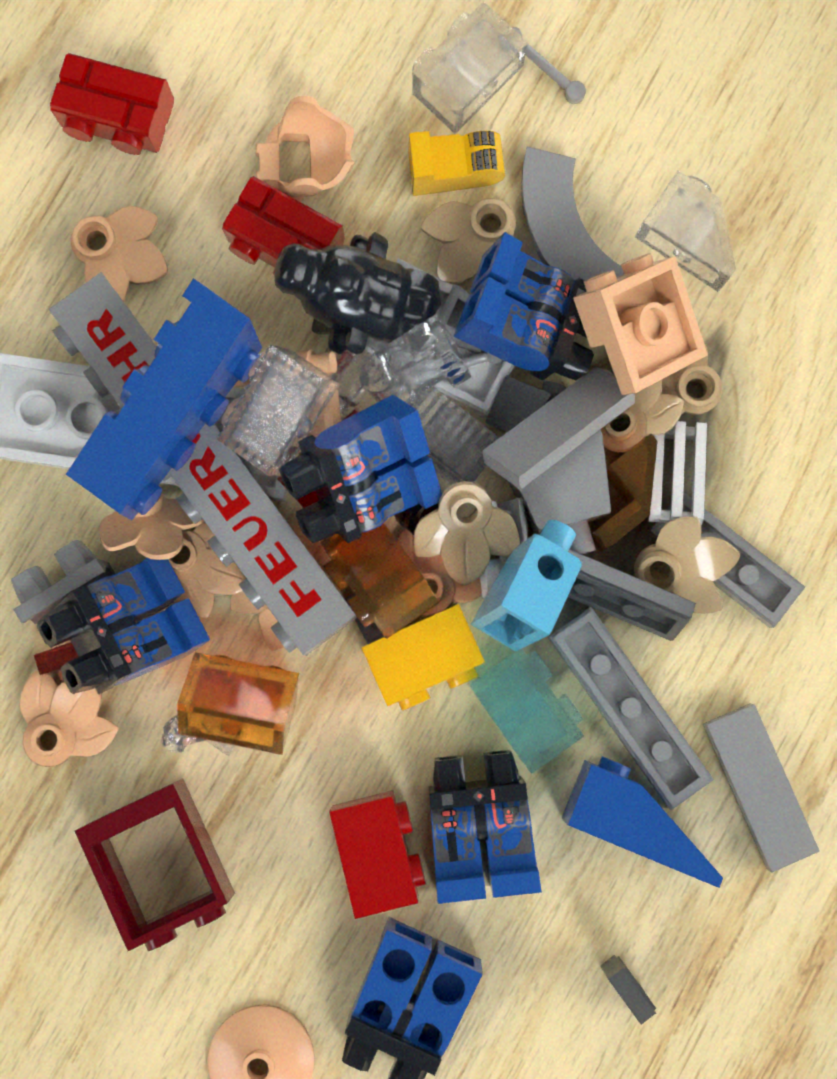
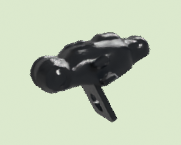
(357, 291)

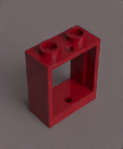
(115, 885)

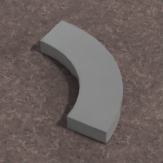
(554, 218)

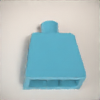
(530, 588)

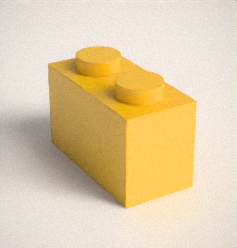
(423, 657)

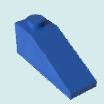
(626, 815)

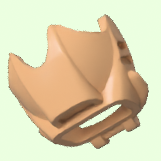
(329, 145)

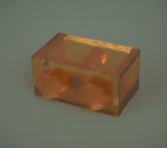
(381, 576)
(237, 703)

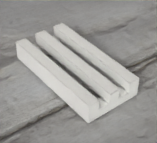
(680, 433)

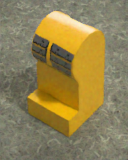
(454, 161)

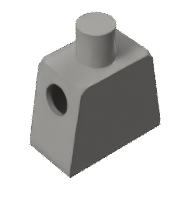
(571, 493)

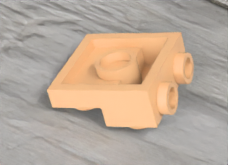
(641, 321)

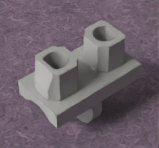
(37, 593)

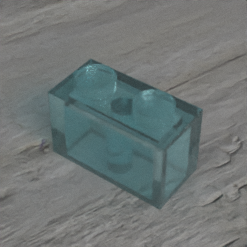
(527, 709)

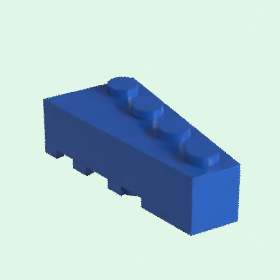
(168, 403)

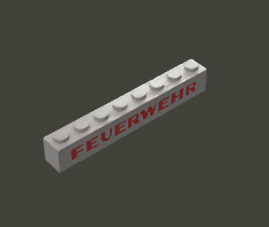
(212, 481)

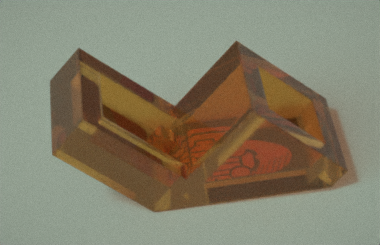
(633, 479)

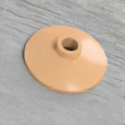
(263, 1034)

